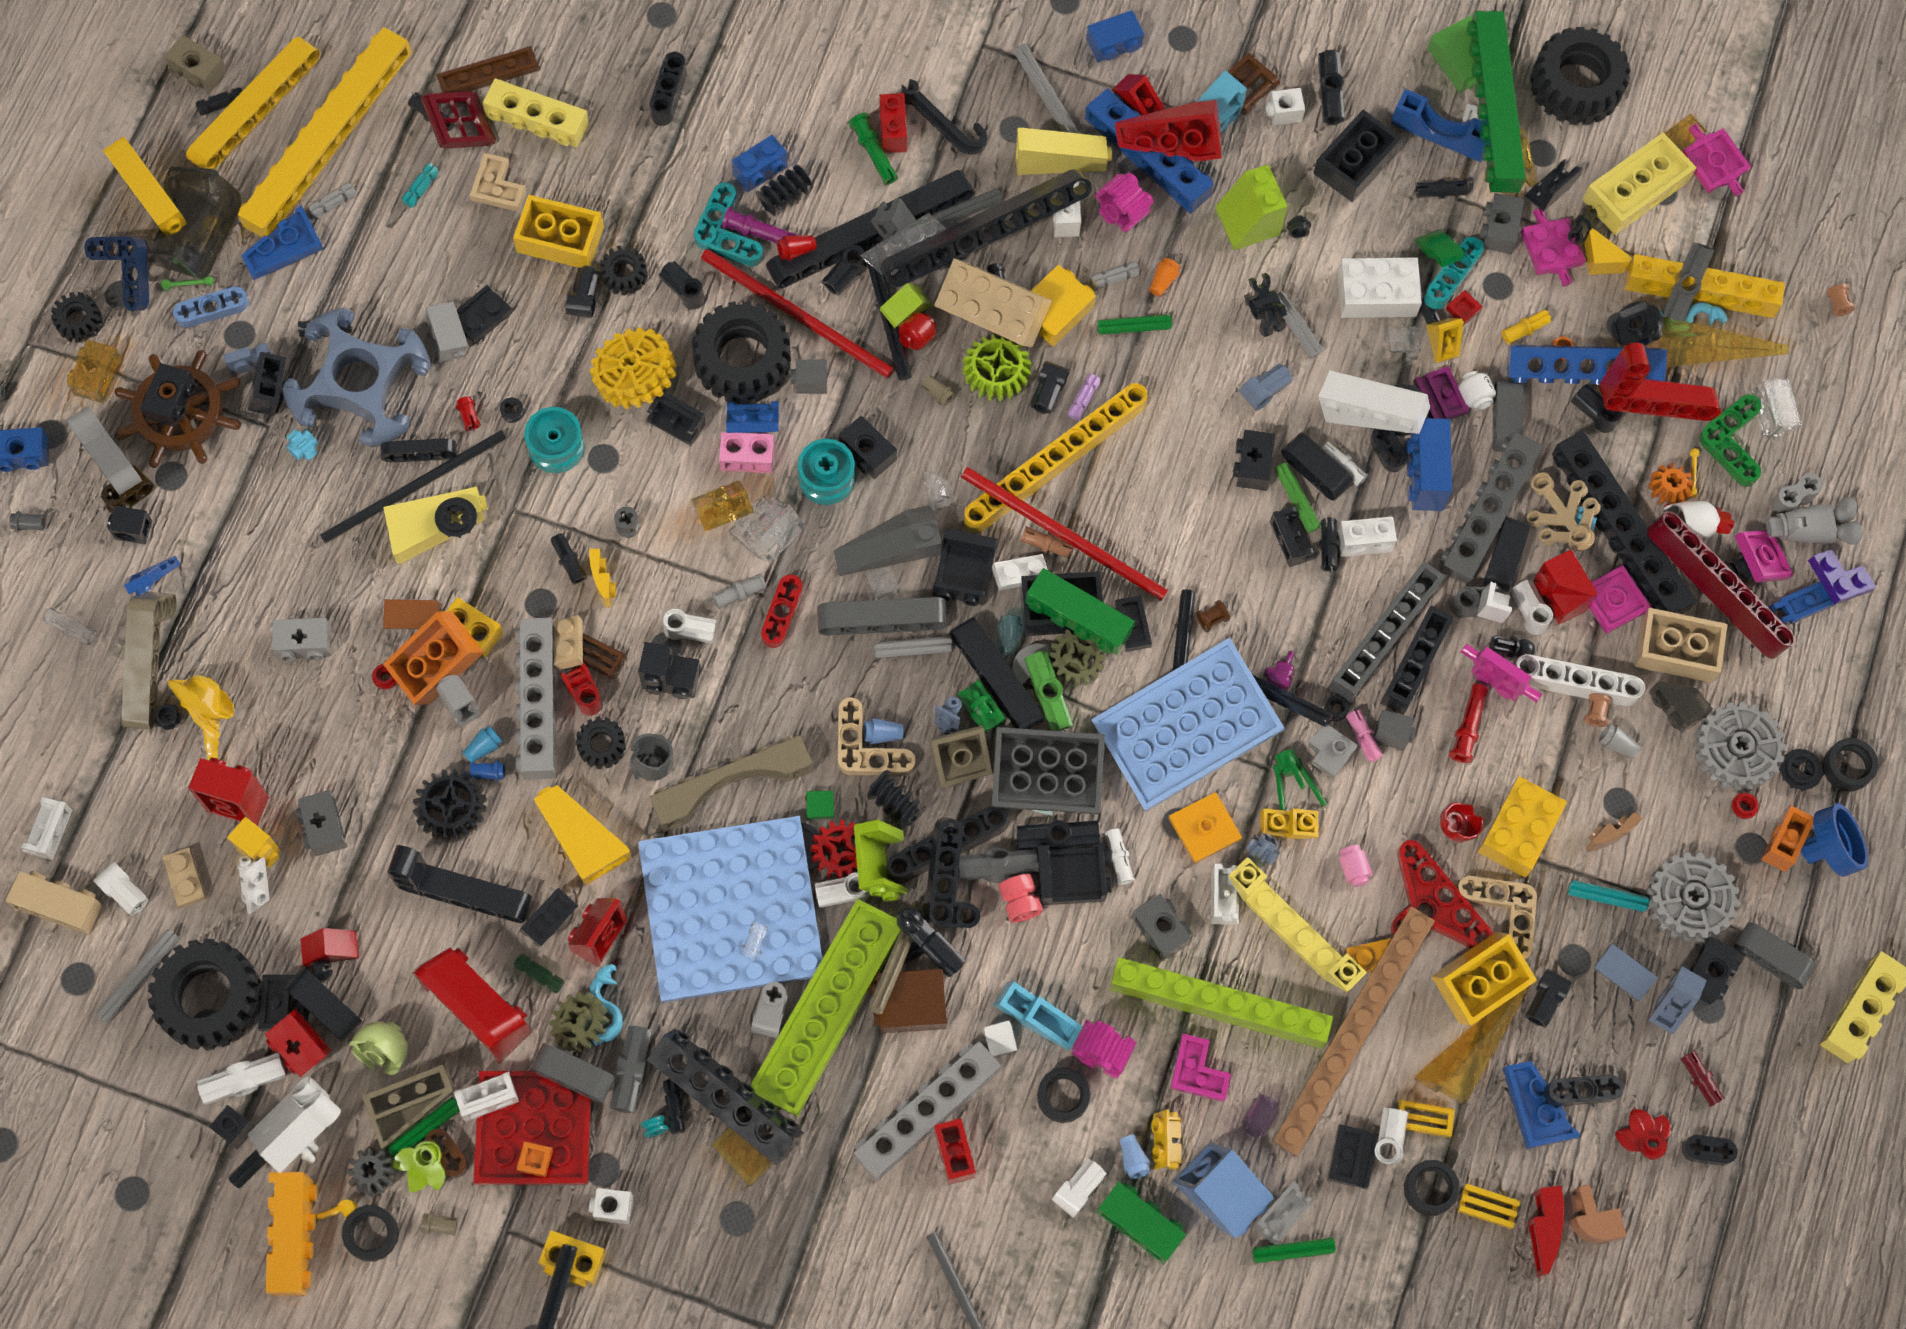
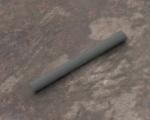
(954, 1281)

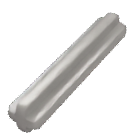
(1299, 327)
(913, 647)

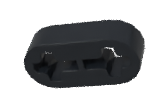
(1383, 451)
(1709, 1156)

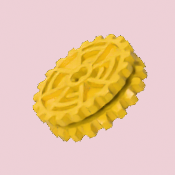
(633, 368)

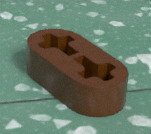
(452, 1150)

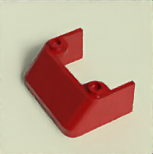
(474, 1002)

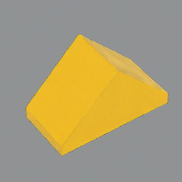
(1604, 256)
(1445, 338)

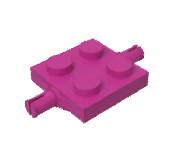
(1716, 160)
(1551, 248)
(1500, 673)

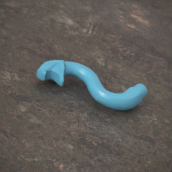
(1714, 313)
(604, 977)

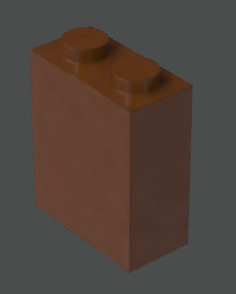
(914, 1003)

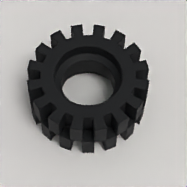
(623, 257)
(73, 304)
(600, 727)

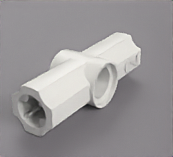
(242, 1078)

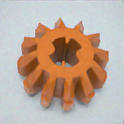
(1670, 484)

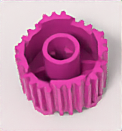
(1123, 201)
(1103, 1047)

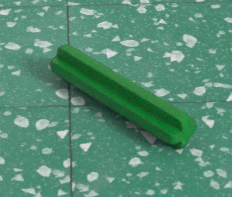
(1134, 324)
(421, 1129)
(1293, 1250)

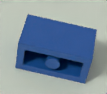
(1115, 36)

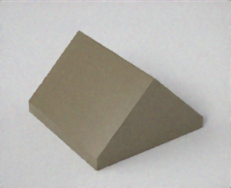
(960, 756)

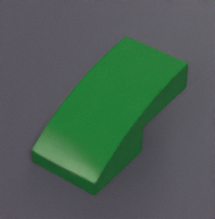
(1440, 247)

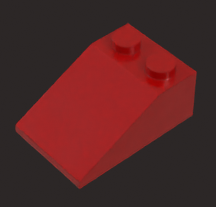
(598, 930)

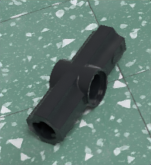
(1331, 99)
(1076, 834)

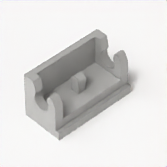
(446, 331)
(1283, 1214)

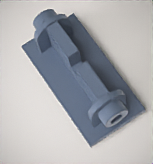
(948, 717)

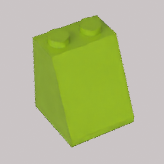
(1252, 208)

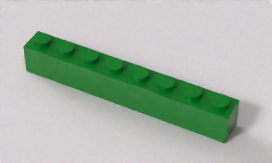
(1496, 102)

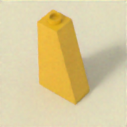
(145, 186)
(582, 837)

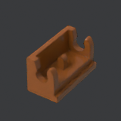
(408, 613)

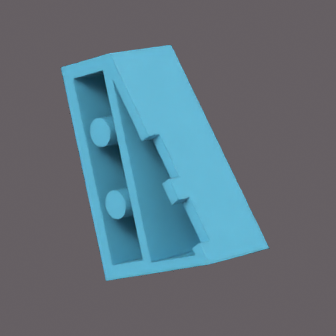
(1229, 96)

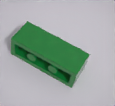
(1142, 1222)

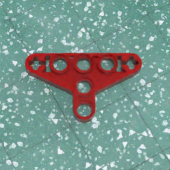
(1426, 892)

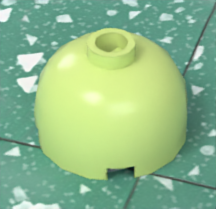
(380, 1045)

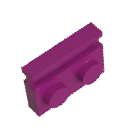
(1442, 394)

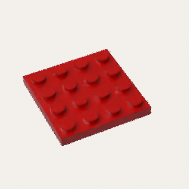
(543, 1116)

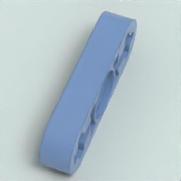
(220, 312)

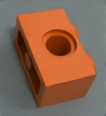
(1788, 838)

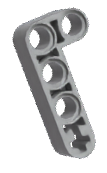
(103, 450)

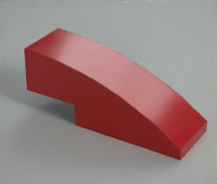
(1546, 1228)

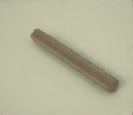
(892, 968)

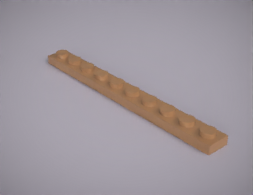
(1353, 1031)

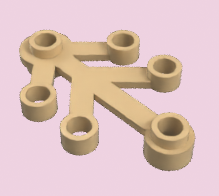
(1564, 515)

